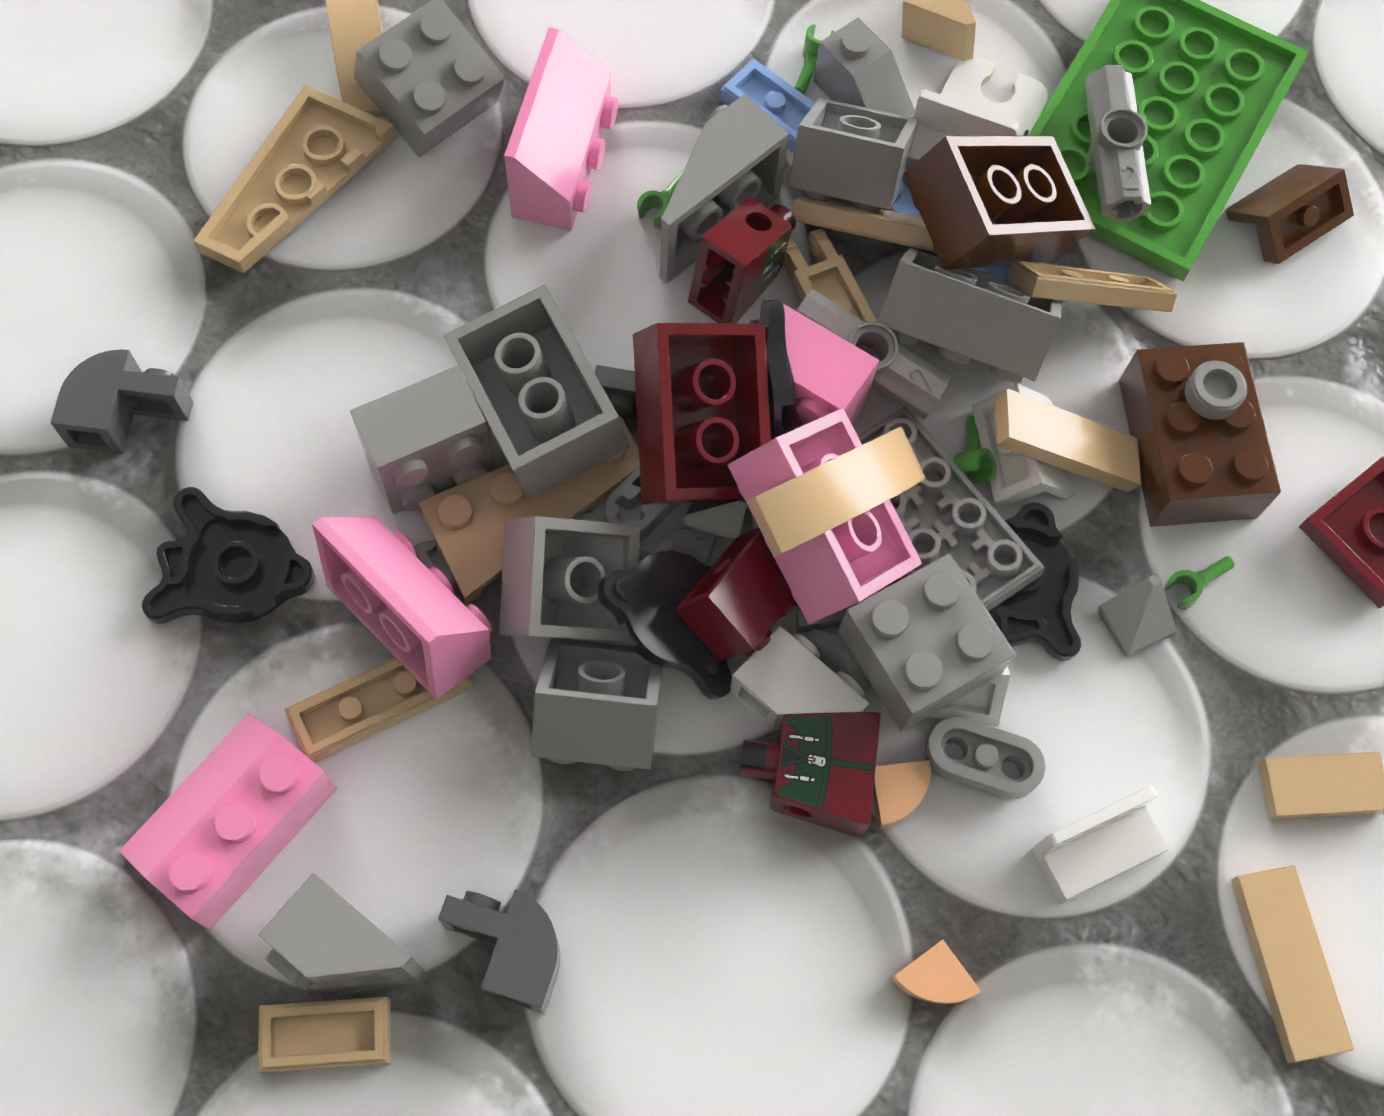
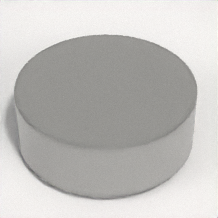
(1216, 390)

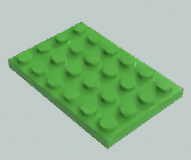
(1207, 101)

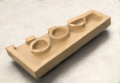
(293, 173)
(471, 517)

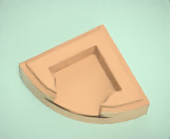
(899, 790)
(937, 977)

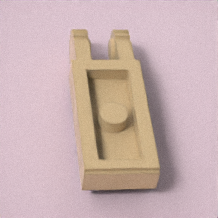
(828, 277)

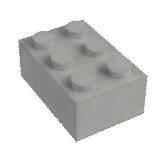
(970, 316)
(537, 391)

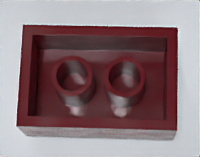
(698, 407)

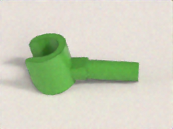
(810, 54)
(658, 200)
(974, 460)
(1198, 580)

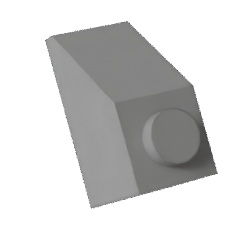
(861, 71)

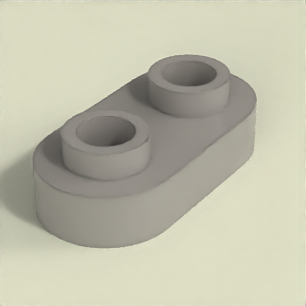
(983, 755)

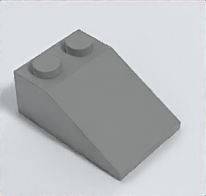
(732, 161)

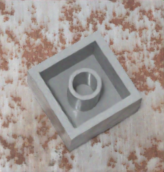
(428, 76)
(424, 439)
(925, 642)

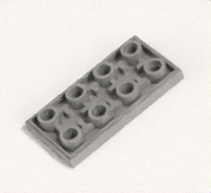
(953, 517)

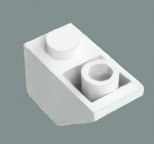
(793, 680)

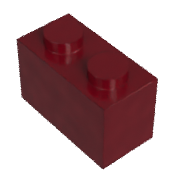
(738, 599)

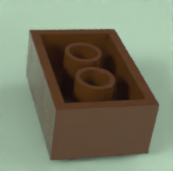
(997, 200)
(1189, 463)

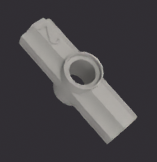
(1117, 144)
(899, 373)

